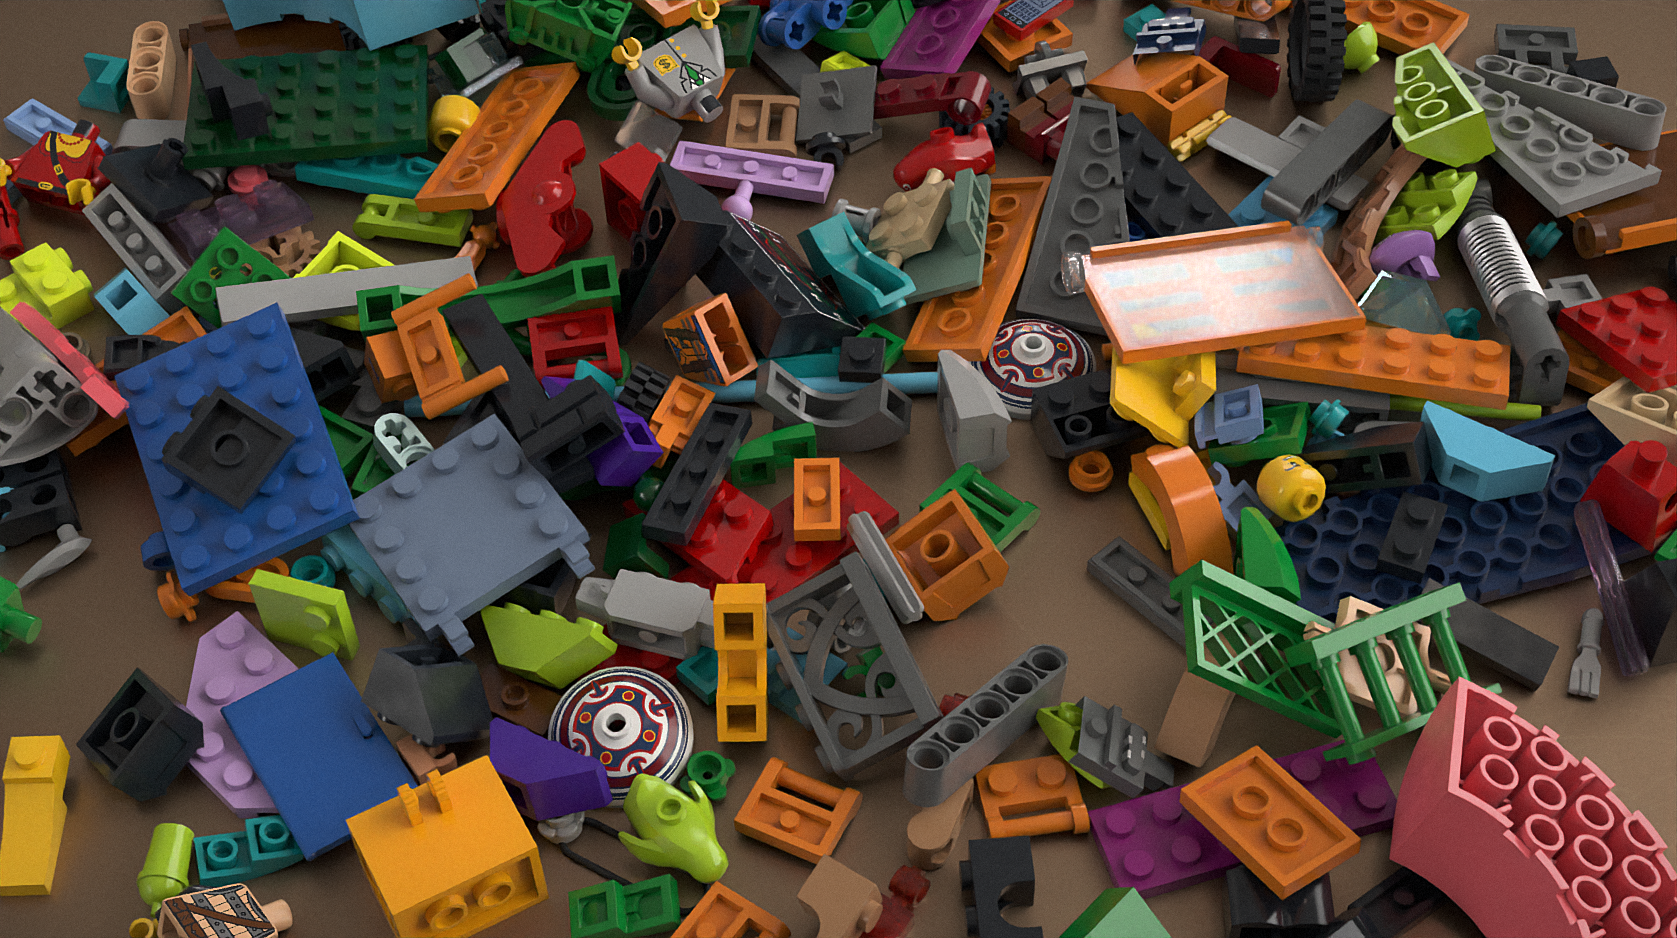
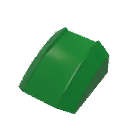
(869, 28)
(1263, 558)

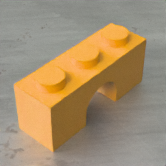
(742, 662)

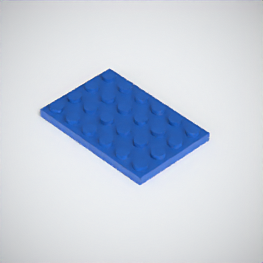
(300, 499)

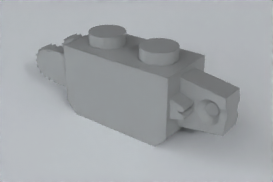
(651, 612)

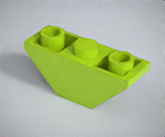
(545, 645)

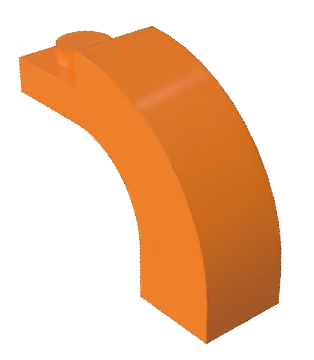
(1188, 506)

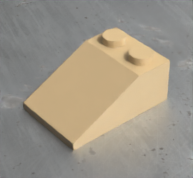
(1638, 415)

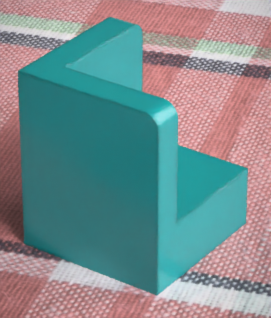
(107, 83)

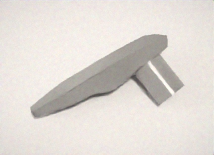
(61, 556)

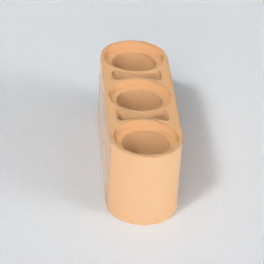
(151, 71)

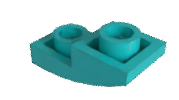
(247, 854)

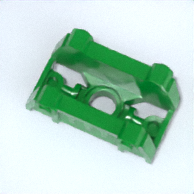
(568, 27)

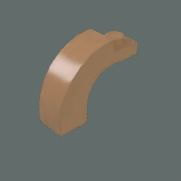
(1197, 712)

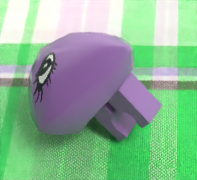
(1407, 254)

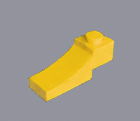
(32, 814)

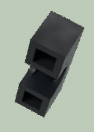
(999, 879)

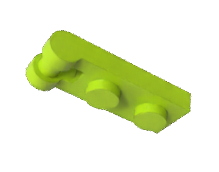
(406, 222)

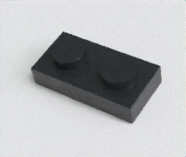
(1411, 537)

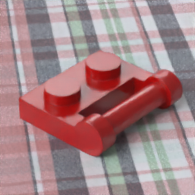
(571, 336)

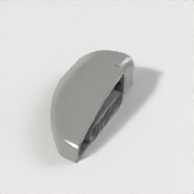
(38, 397)

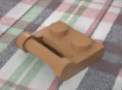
(751, 121)

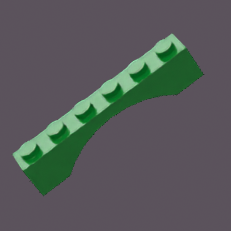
(565, 289)

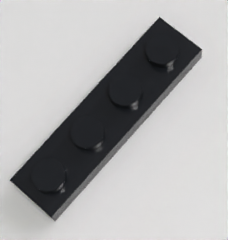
(697, 474)

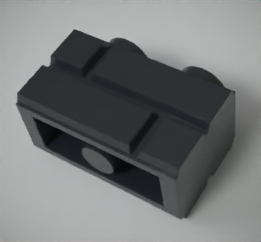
(568, 426)

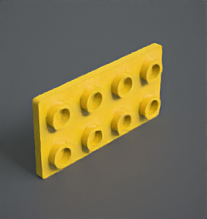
(1163, 392)

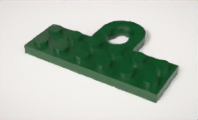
(737, 32)

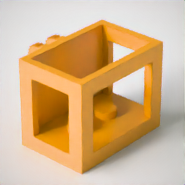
(449, 855)

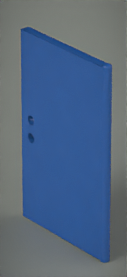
(313, 752)

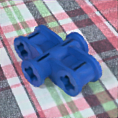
(800, 20)

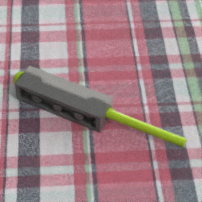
(1361, 404)

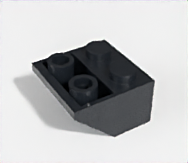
(1078, 416)
(429, 694)

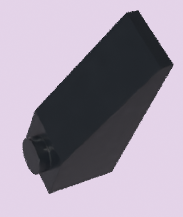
(1372, 458)

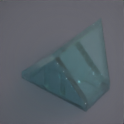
(1403, 303)

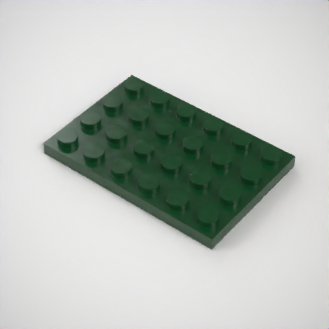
(321, 107)

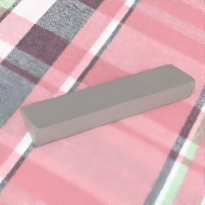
(1272, 155)

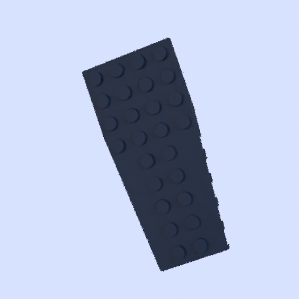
(1486, 546)

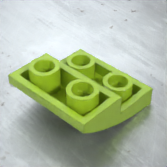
(1428, 203)

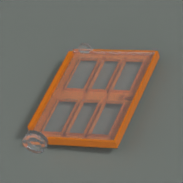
(1213, 290)

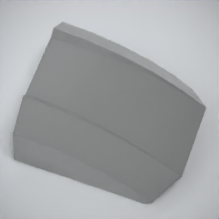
(970, 414)

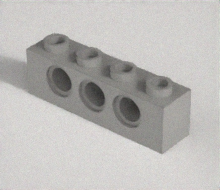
(139, 245)

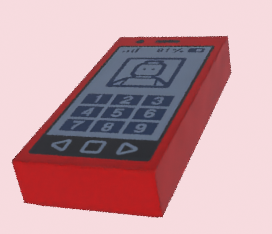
(1025, 17)

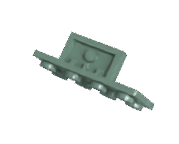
(959, 250)

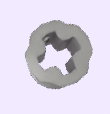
(860, 219)

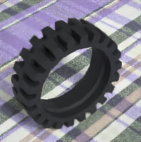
(1316, 49)

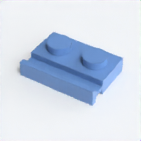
(1231, 417)

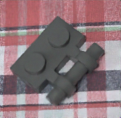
(1537, 45)

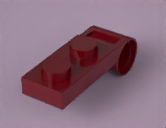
(958, 93)

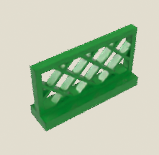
(1271, 626)

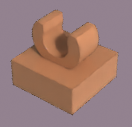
(420, 759)

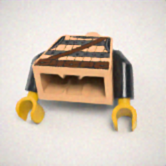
(215, 913)

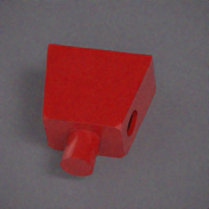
(1638, 493)

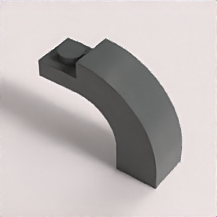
(841, 421)

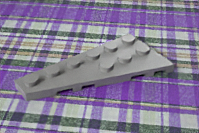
(1553, 155)

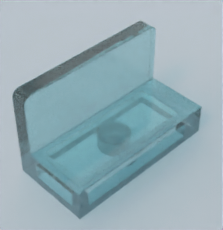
(497, 56)

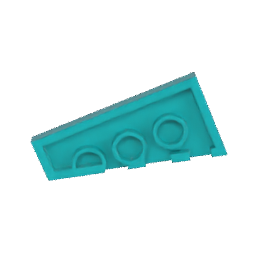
(369, 174)

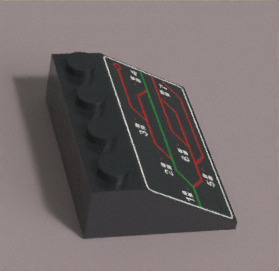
(775, 292)

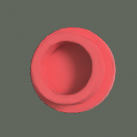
(245, 178)

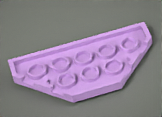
(228, 666)

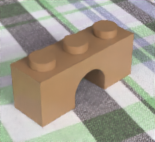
(840, 900)

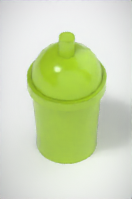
(165, 864)

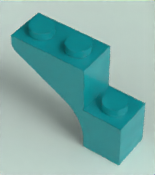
(862, 278)

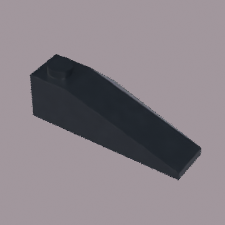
(674, 243)

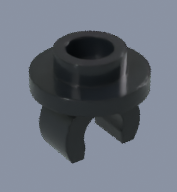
(827, 145)

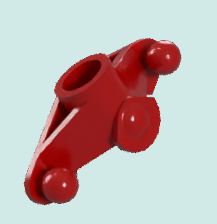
(538, 205)

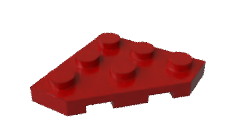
(1631, 334)

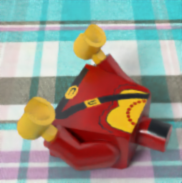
(59, 169)

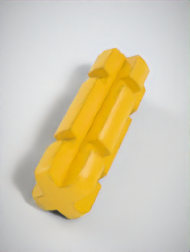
(1196, 136)

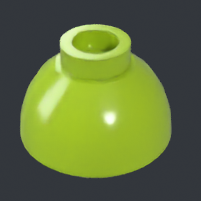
(1361, 48)

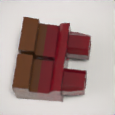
(1041, 122)

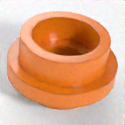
(1091, 471)

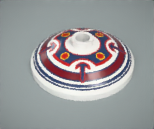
(1030, 356)
(656, 730)

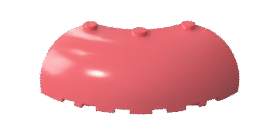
(1526, 830)

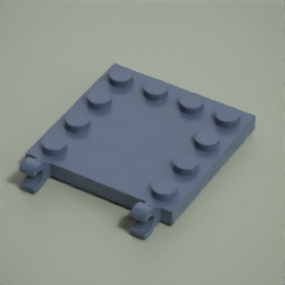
(466, 529)

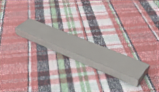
(333, 292)

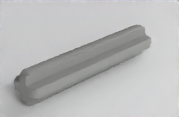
(885, 567)

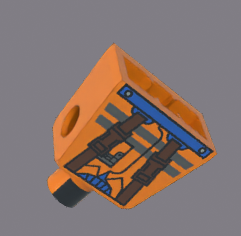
(709, 342)

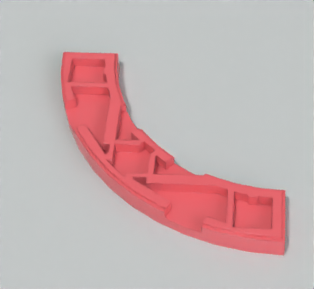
(92, 379)

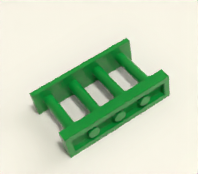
(1360, 641)

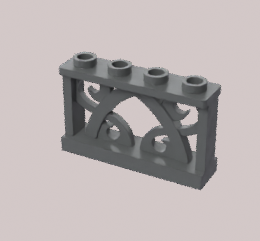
(906, 697)

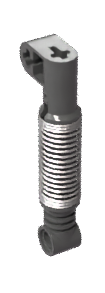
(1514, 301)

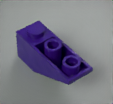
(624, 457)

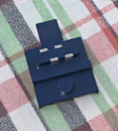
(1171, 33)

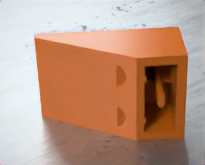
(1163, 91)

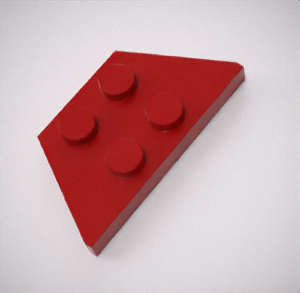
(725, 534)

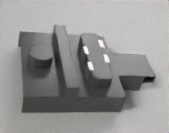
(1118, 751)

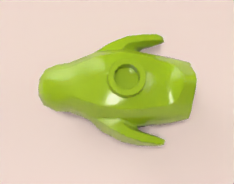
(673, 828)

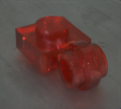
(908, 887)

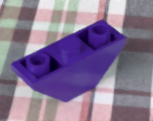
(544, 774)

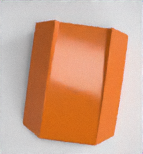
(948, 557)

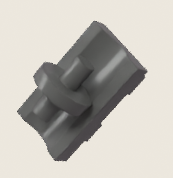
(1047, 67)

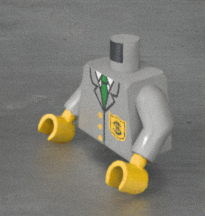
(681, 70)

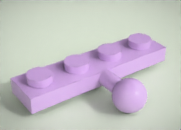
(752, 173)

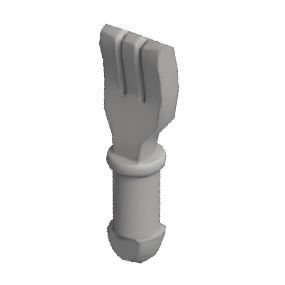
(1586, 669)

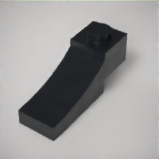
(232, 95)

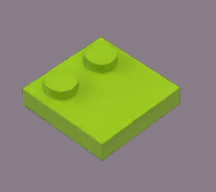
(305, 614)

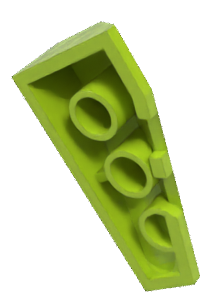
(1437, 110)

